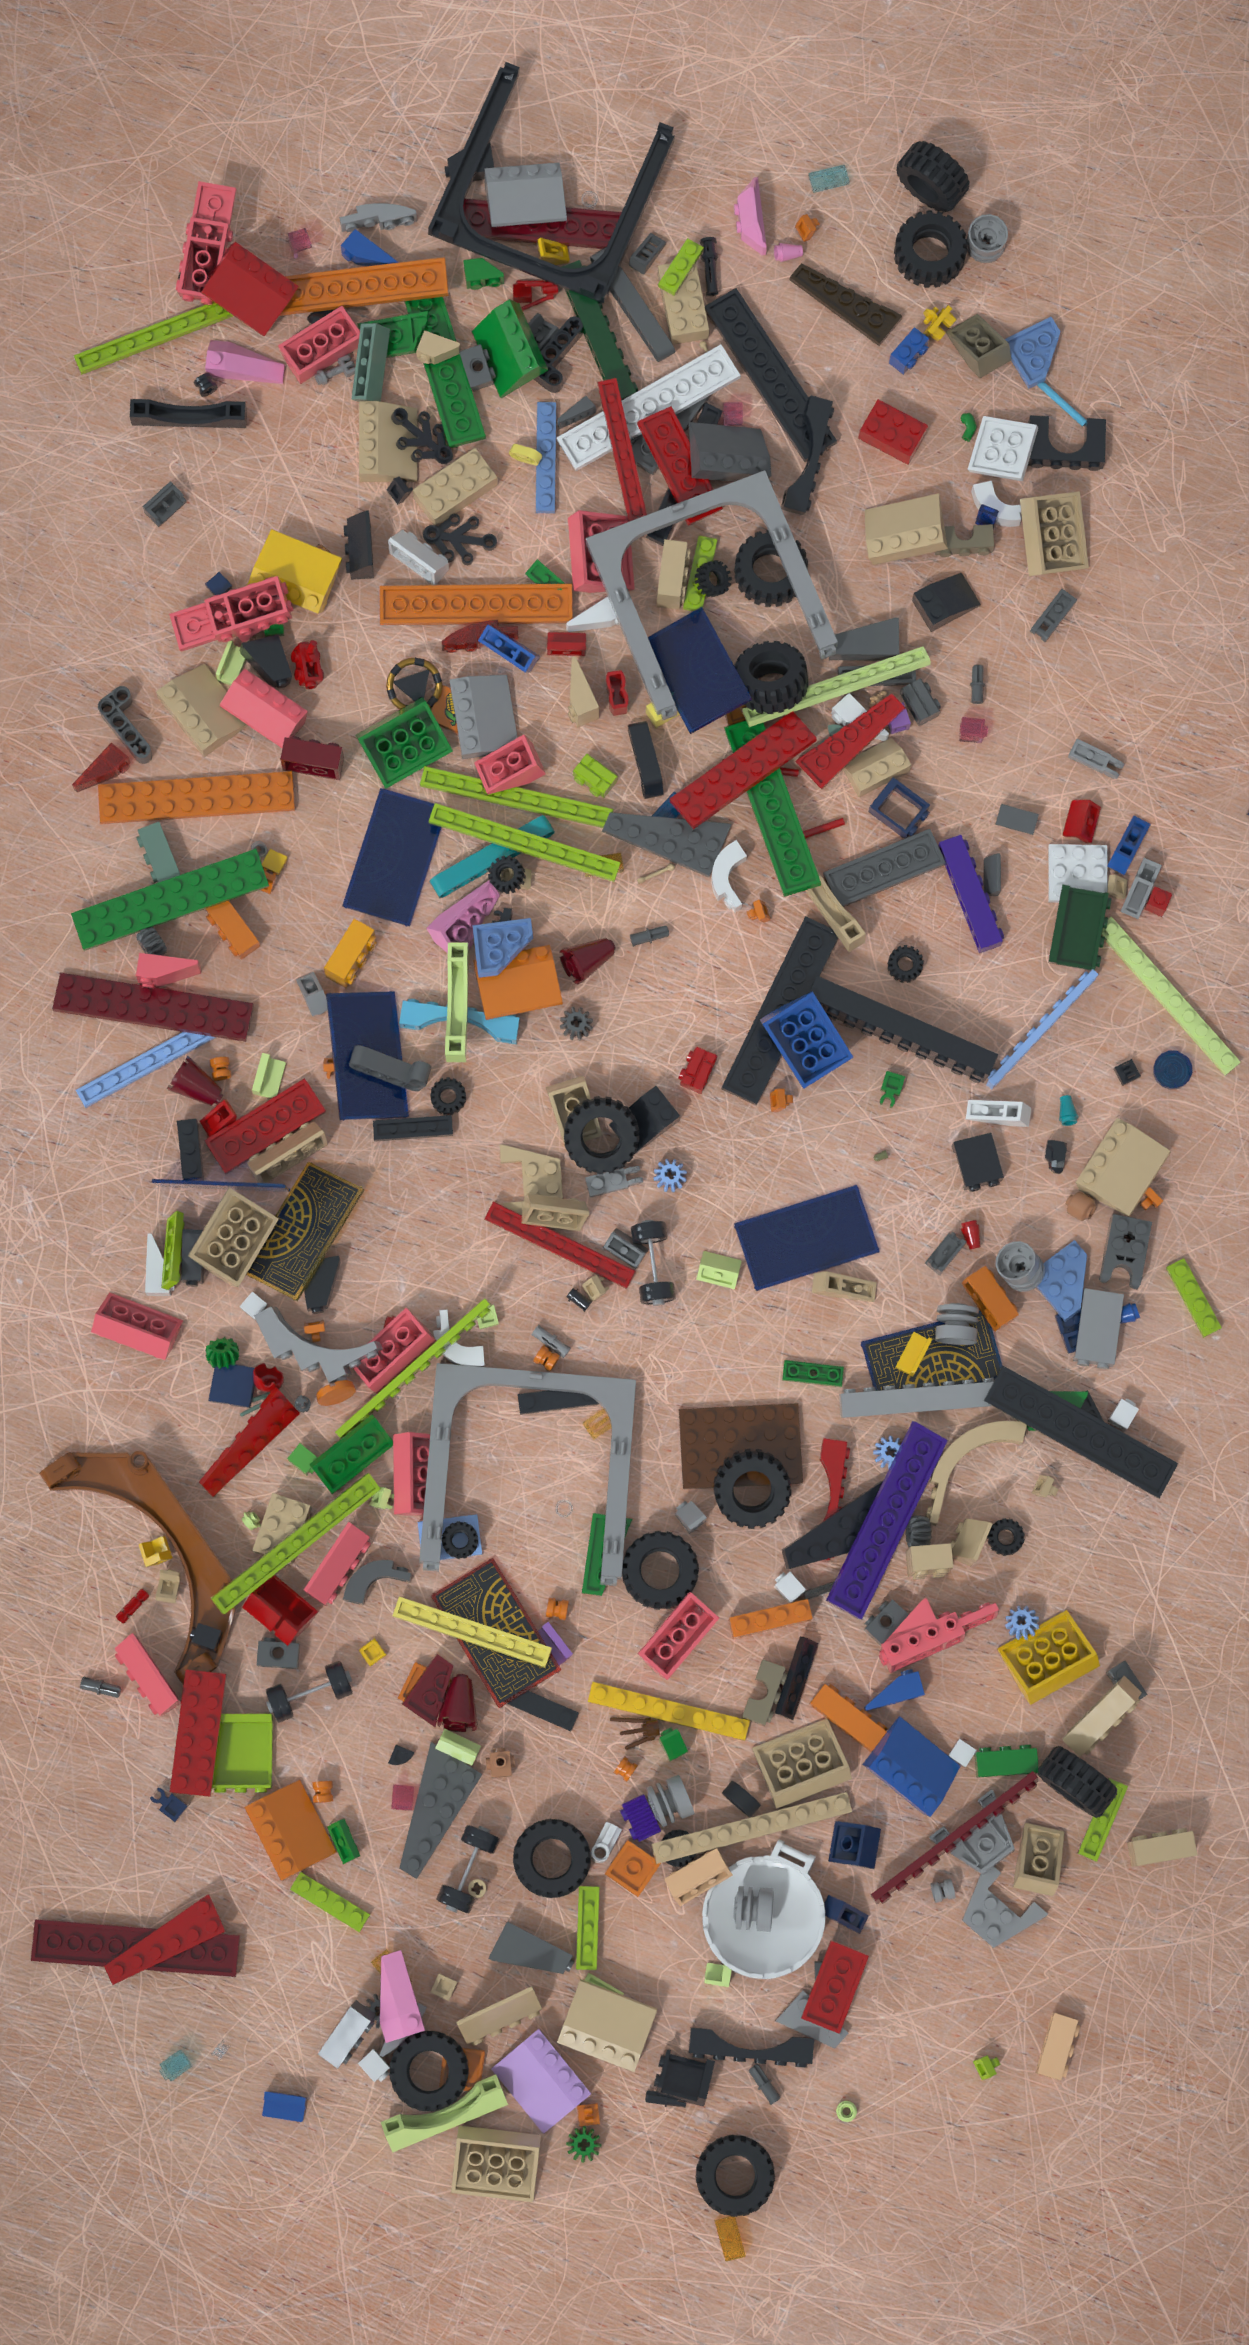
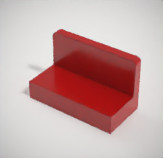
(566, 644)
(1082, 820)

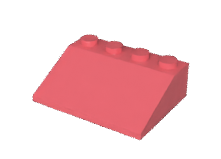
(584, 573)

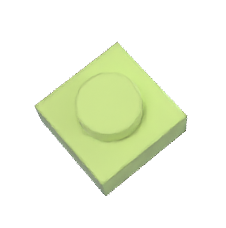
(489, 1320)

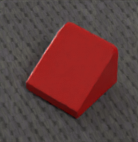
(522, 294)

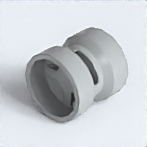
(947, 1889)

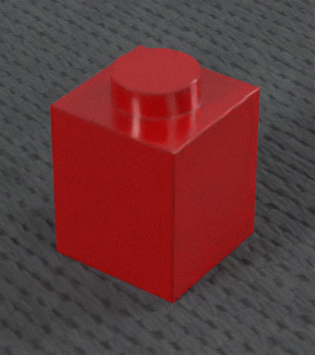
(1158, 901)

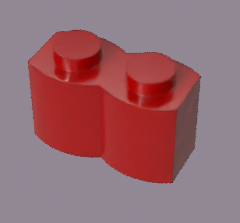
(617, 694)

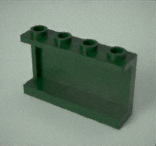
(1079, 928)

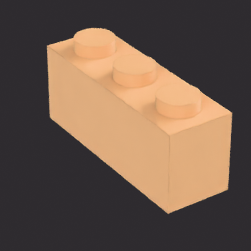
(698, 1876)
(1057, 2046)

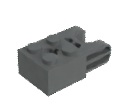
(1124, 1254)

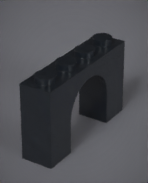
(1089, 456)

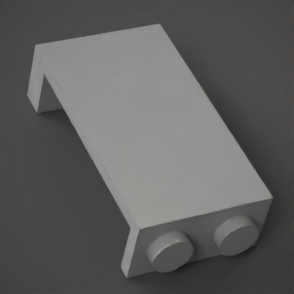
(1098, 1328)

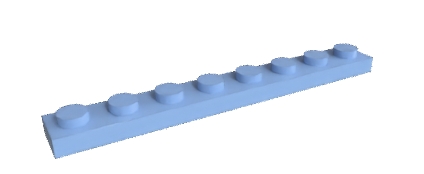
(1046, 1022)

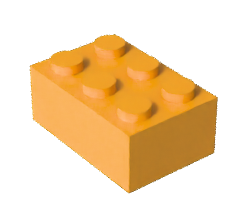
(350, 953)

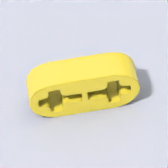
(525, 454)

